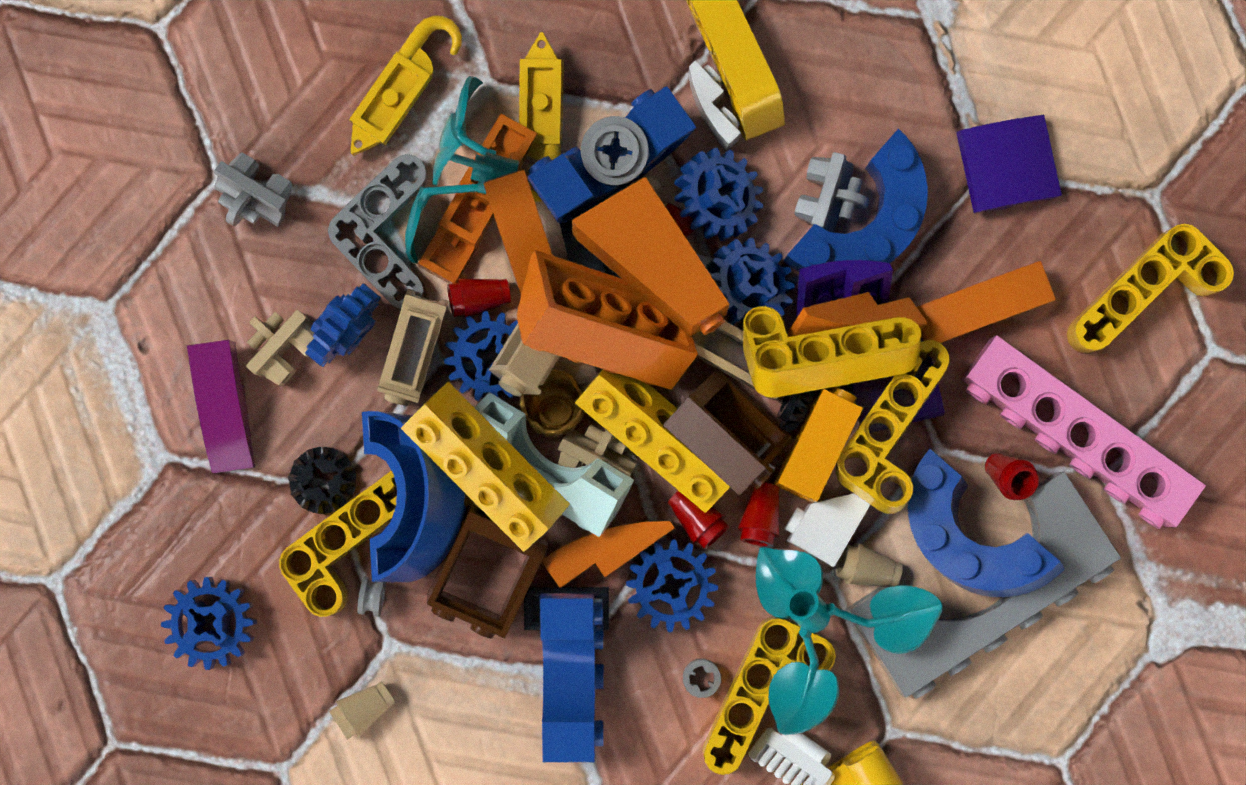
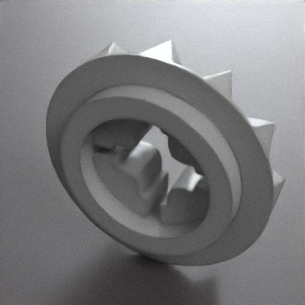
(603, 134)

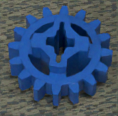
(718, 194)
(750, 278)
(343, 325)
(472, 352)
(698, 576)
(195, 636)

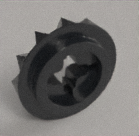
(794, 409)
(340, 487)

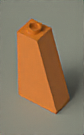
(651, 254)

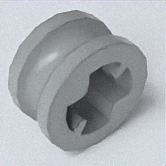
(371, 597)
(694, 689)

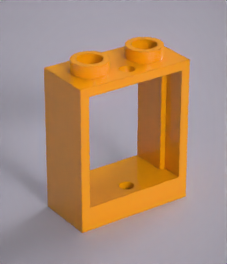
(818, 444)

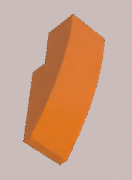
(986, 303)
(853, 311)
(608, 551)

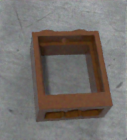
(729, 433)
(482, 620)

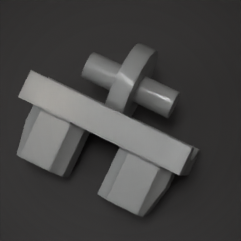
(837, 196)
(247, 197)

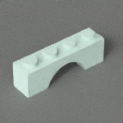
(591, 490)

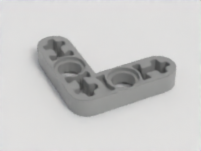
(370, 224)

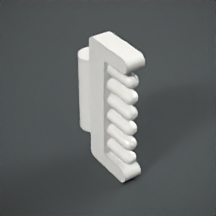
(796, 750)

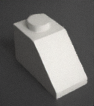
(826, 526)

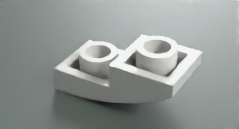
(707, 94)

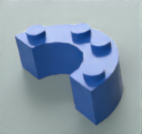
(572, 191)
(899, 215)
(426, 504)
(973, 567)
(569, 637)

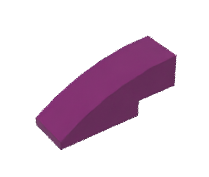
(221, 405)

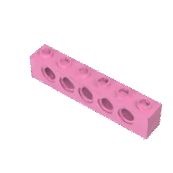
(1175, 486)

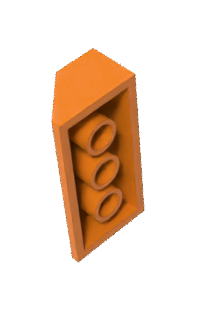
(600, 323)

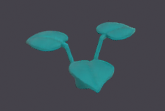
(483, 167)
(789, 589)

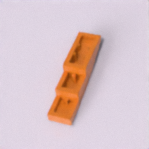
(470, 212)
(517, 220)

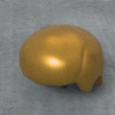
(554, 409)

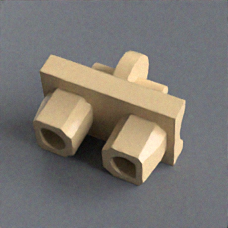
(269, 359)
(583, 449)

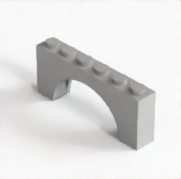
(1060, 525)

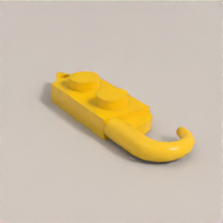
(399, 86)
(542, 100)

